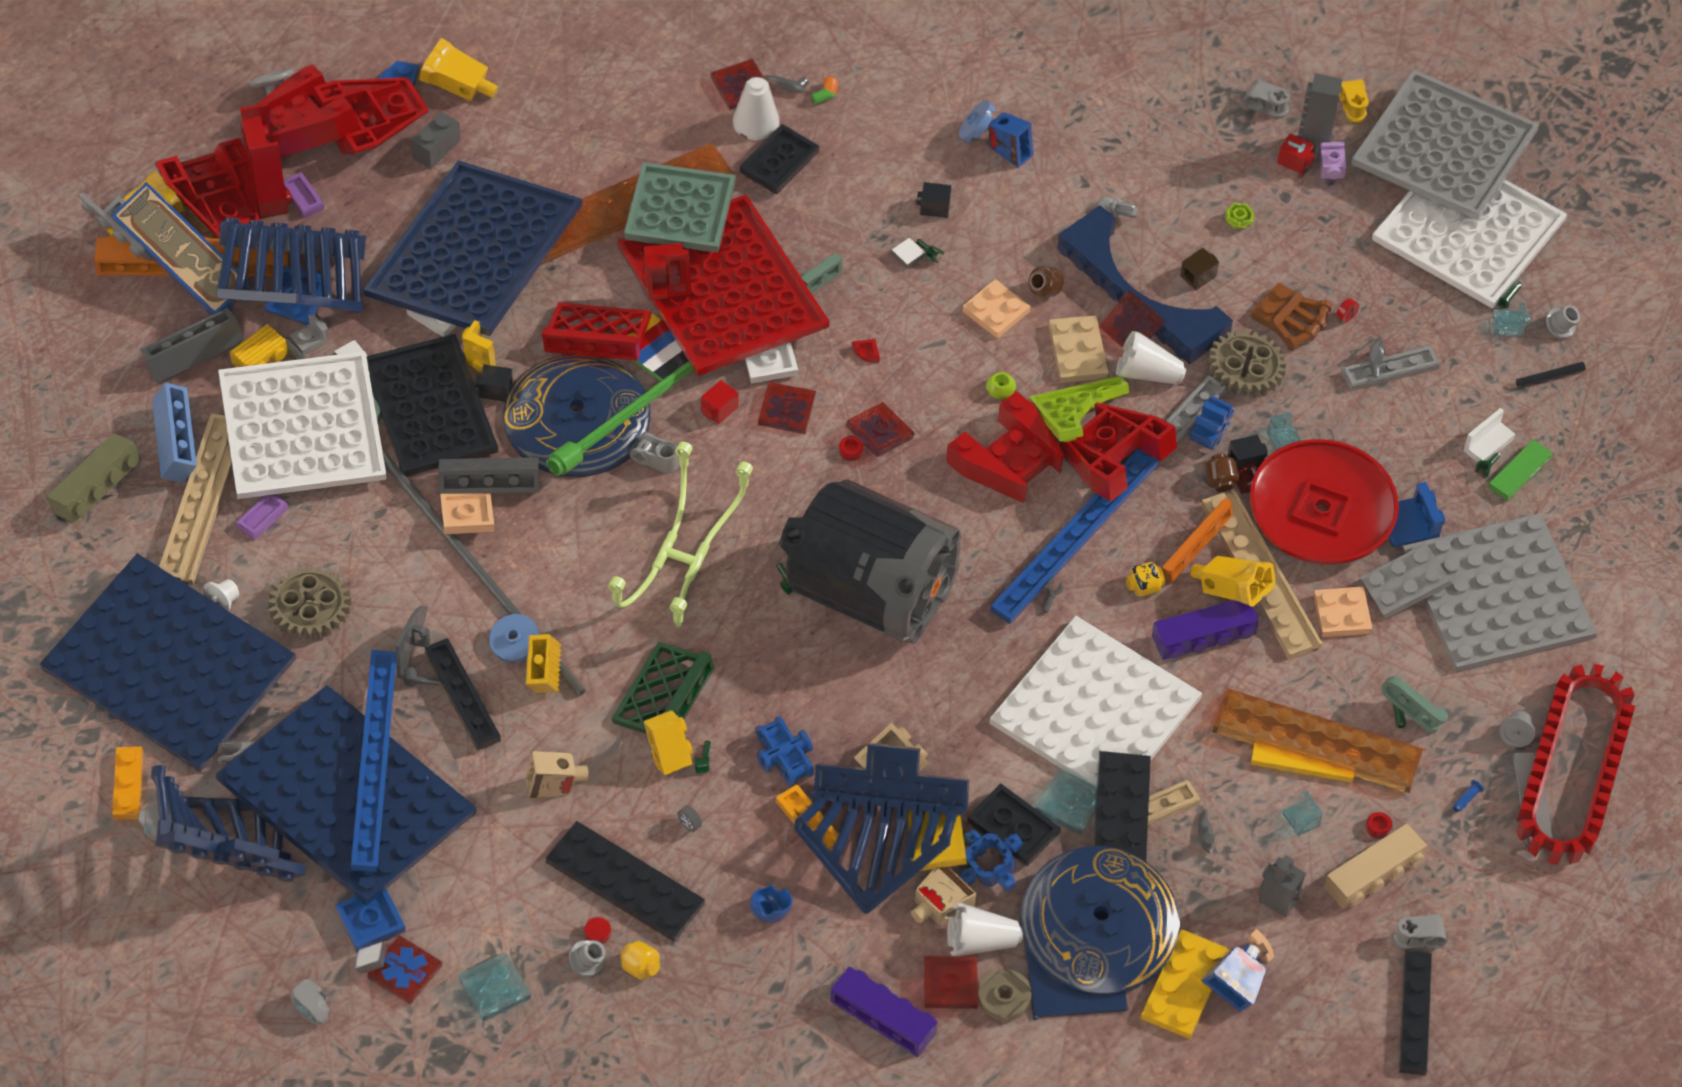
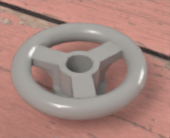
(271, 80)

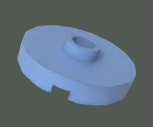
(976, 121)
(512, 649)

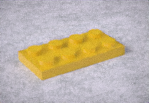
(1179, 992)

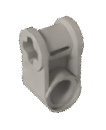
(1266, 97)
(656, 453)
(1422, 931)

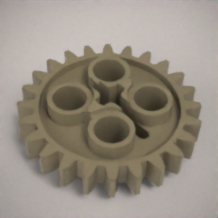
(1264, 369)
(309, 602)

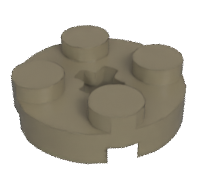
(1004, 1009)

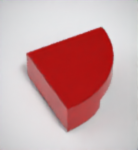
(866, 350)

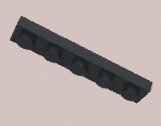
(462, 694)
(1415, 1013)

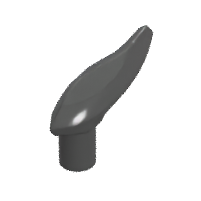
(790, 85)
(1376, 355)
(1205, 832)

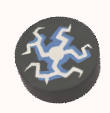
(689, 818)

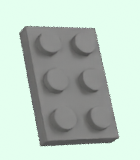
(1405, 581)

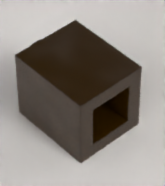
(1199, 268)

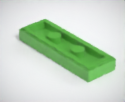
(1520, 470)

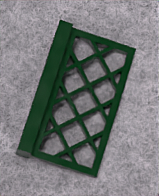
(684, 695)

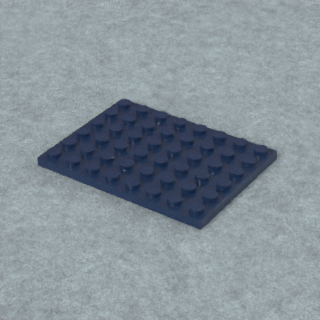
(473, 247)
(168, 662)
(307, 783)

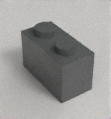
(436, 140)

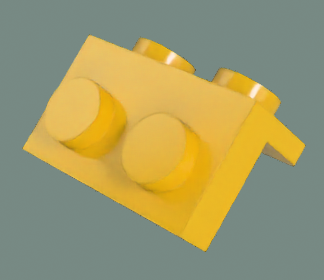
(477, 348)

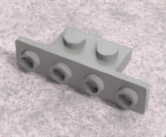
(106, 221)

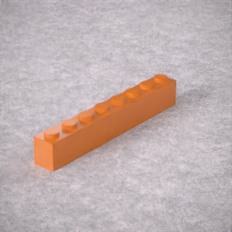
(116, 259)

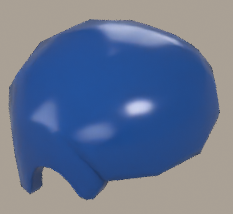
(770, 904)

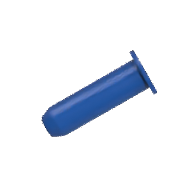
(1468, 795)

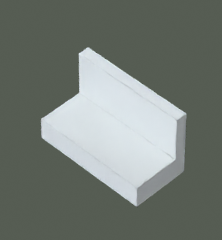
(1488, 438)

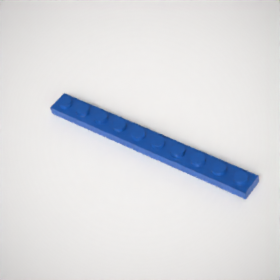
(1069, 542)
(373, 761)

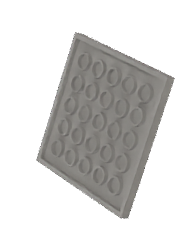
(1445, 144)
(1504, 594)

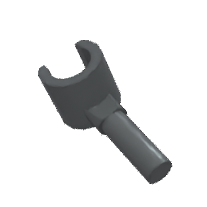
(1052, 593)
(411, 679)

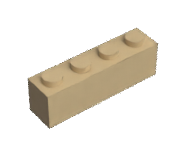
(1375, 867)

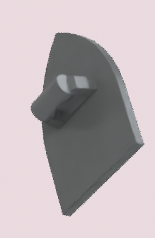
(411, 639)

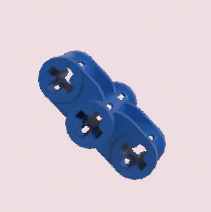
(784, 751)

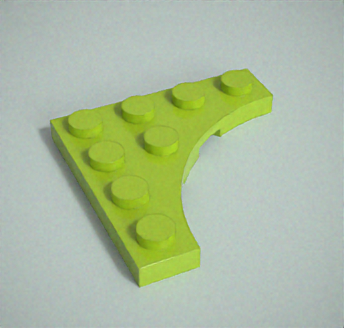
(1065, 407)

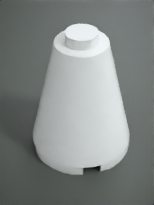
(756, 111)
(1148, 361)
(980, 931)

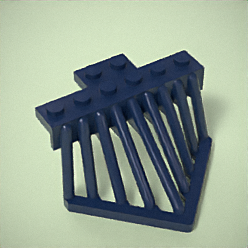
(295, 241)
(891, 783)
(189, 835)

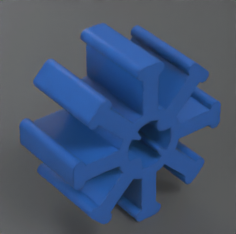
(1212, 422)

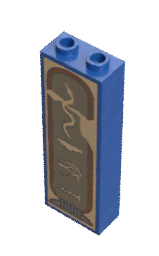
(176, 247)

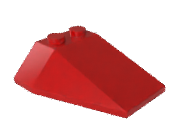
(380, 107)
(214, 184)

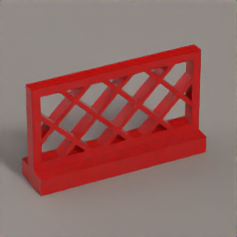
(596, 342)

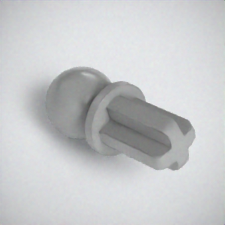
(1118, 207)

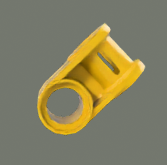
(1354, 100)

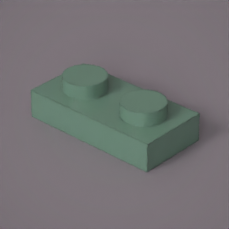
(823, 273)

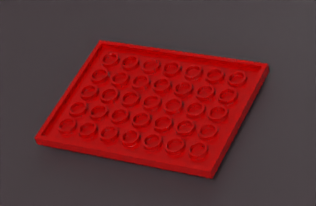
(740, 297)

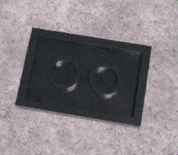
(779, 159)
(1009, 814)

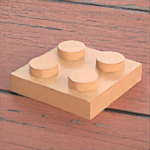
(996, 308)
(467, 513)
(1342, 612)

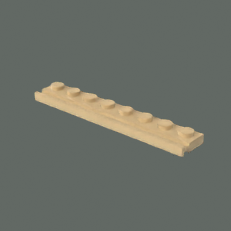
(199, 503)
(1280, 605)

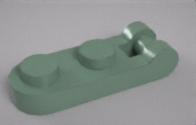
(1414, 704)

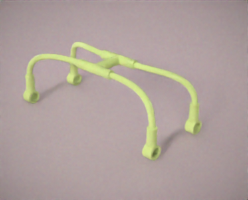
(679, 604)

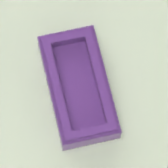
(303, 195)
(262, 516)

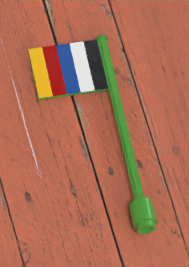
(658, 356)

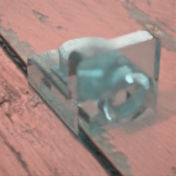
(1511, 321)
(1281, 430)

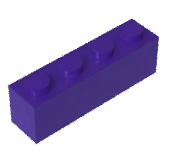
(1204, 629)
(884, 1011)

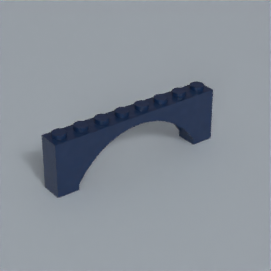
(1185, 331)

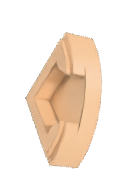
(1259, 941)

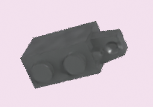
(1281, 885)

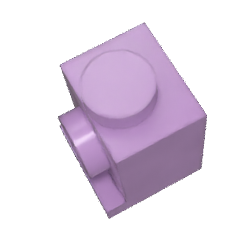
(1332, 160)

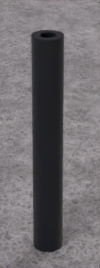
(1550, 374)

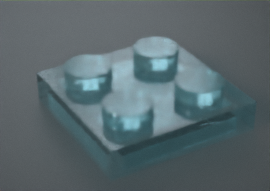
(1069, 801)
(494, 986)

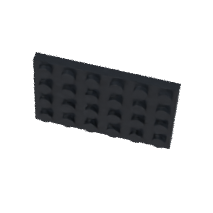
(430, 404)

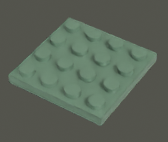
(680, 207)

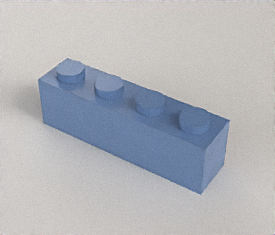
(174, 432)

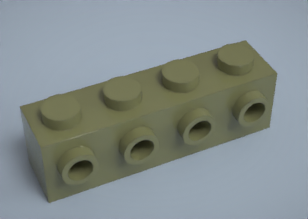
(93, 478)

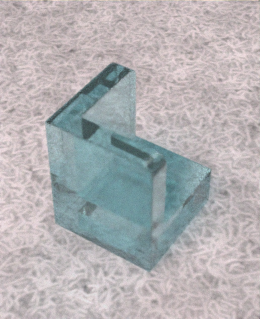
(1303, 815)

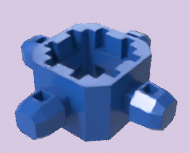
(1001, 873)

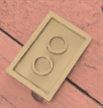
(1078, 349)

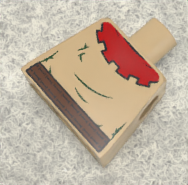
(552, 774)
(939, 894)

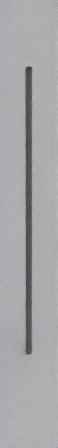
(454, 542)

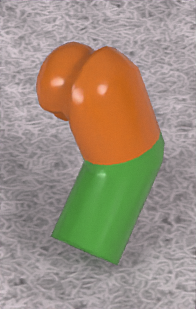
(828, 91)

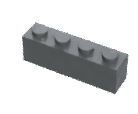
(1320, 110)
(192, 345)
(488, 475)

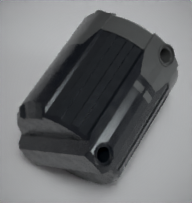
(871, 559)

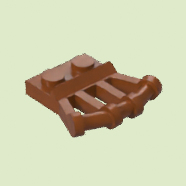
(1281, 304)

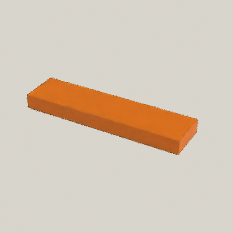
(1198, 540)

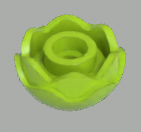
(1239, 209)
(997, 391)

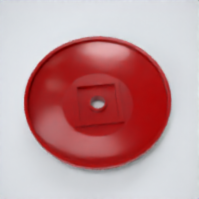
(1330, 474)

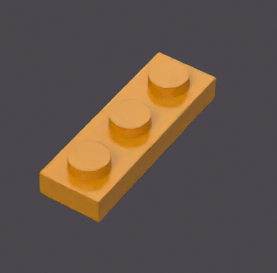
(127, 783)
(794, 803)

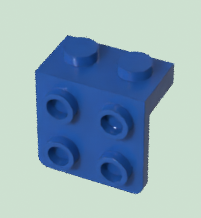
(1417, 518)

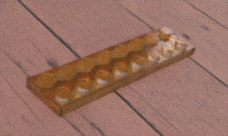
(1318, 739)

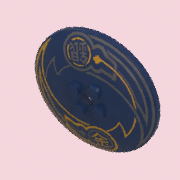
(541, 417)
(1093, 953)

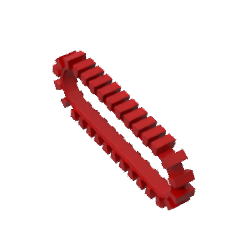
(1607, 772)

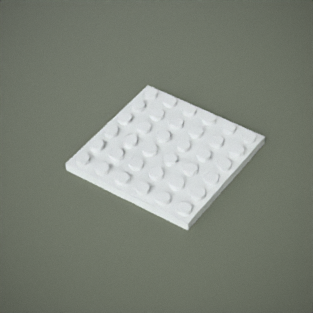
(1468, 253)
(301, 425)
(1091, 699)

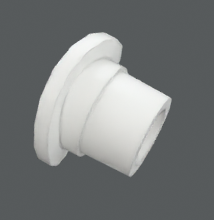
(222, 593)

